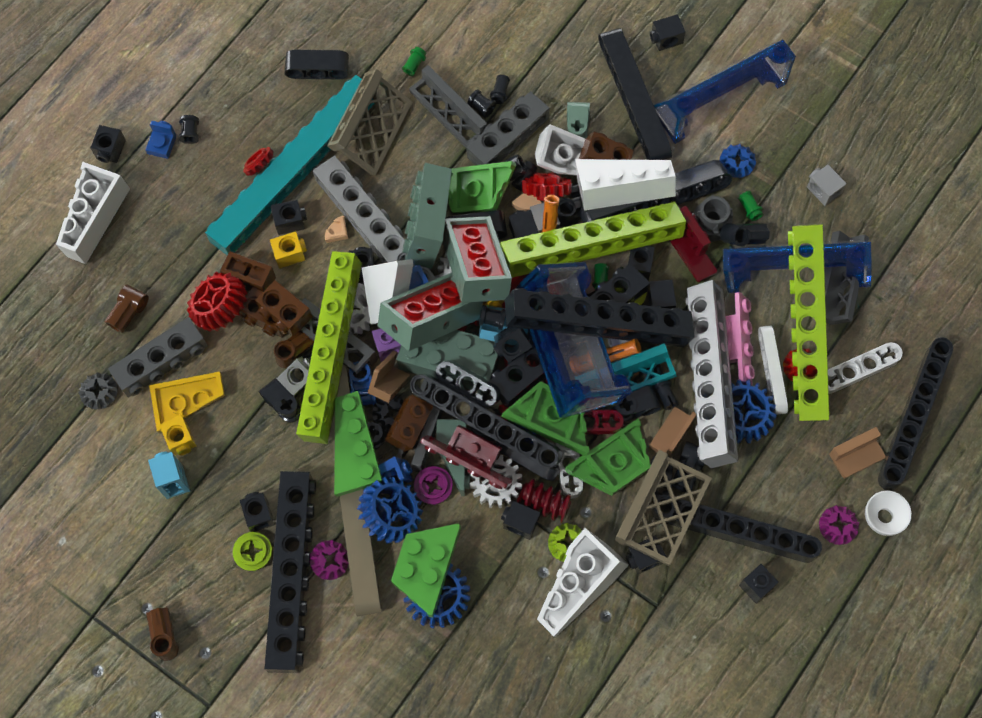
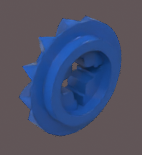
(745, 167)

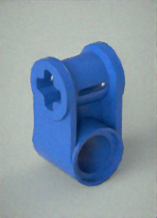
(362, 385)

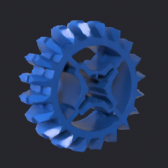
(753, 412)
(382, 512)
(448, 593)

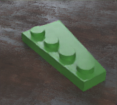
(354, 450)

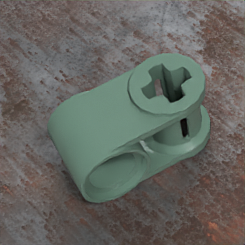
(578, 118)

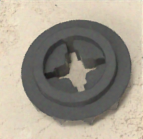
(105, 396)

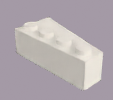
(623, 181)
(91, 211)

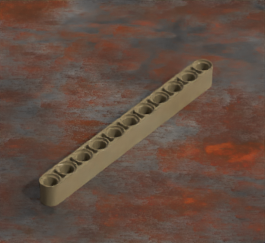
(358, 541)

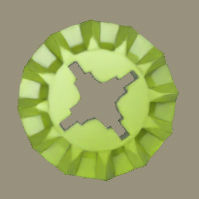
(557, 535)
(244, 544)

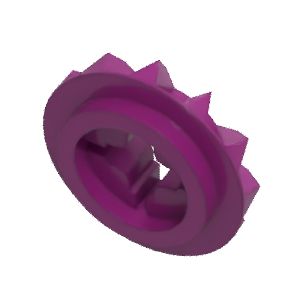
(429, 475)
(832, 533)
(318, 561)

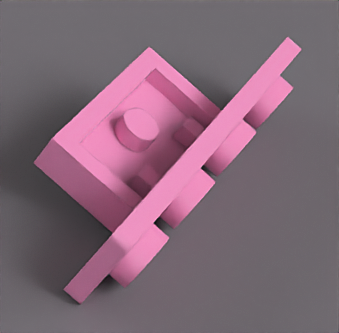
(738, 338)

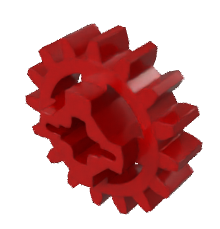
(546, 184)

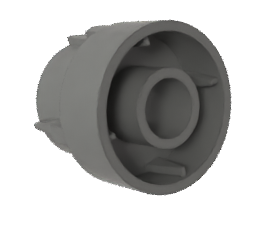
(715, 208)

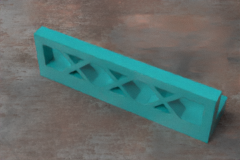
(641, 362)

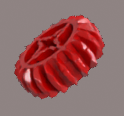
(216, 301)

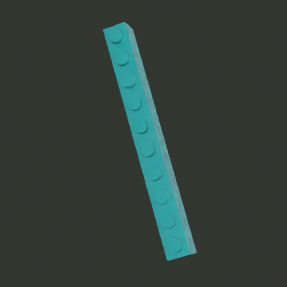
(281, 175)

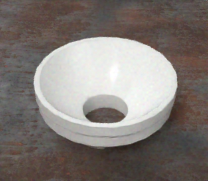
(895, 505)

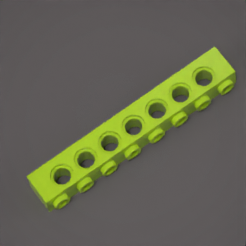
(594, 238)
(329, 348)
(818, 408)

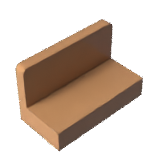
(387, 379)
(672, 431)
(858, 453)

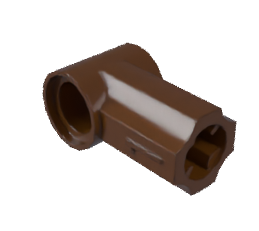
(128, 304)
(295, 345)
(161, 632)

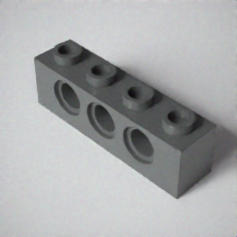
(528, 106)
(145, 357)

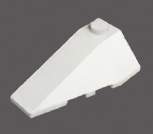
(558, 150)
(583, 577)

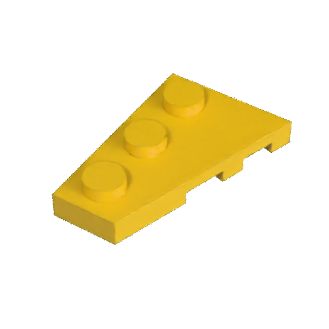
(185, 396)

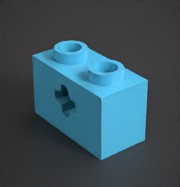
(168, 474)

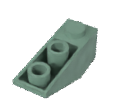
(444, 433)

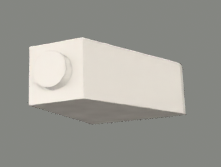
(385, 282)

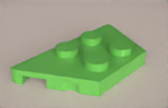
(479, 187)
(539, 414)
(614, 461)
(425, 565)

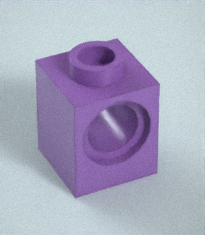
(385, 343)

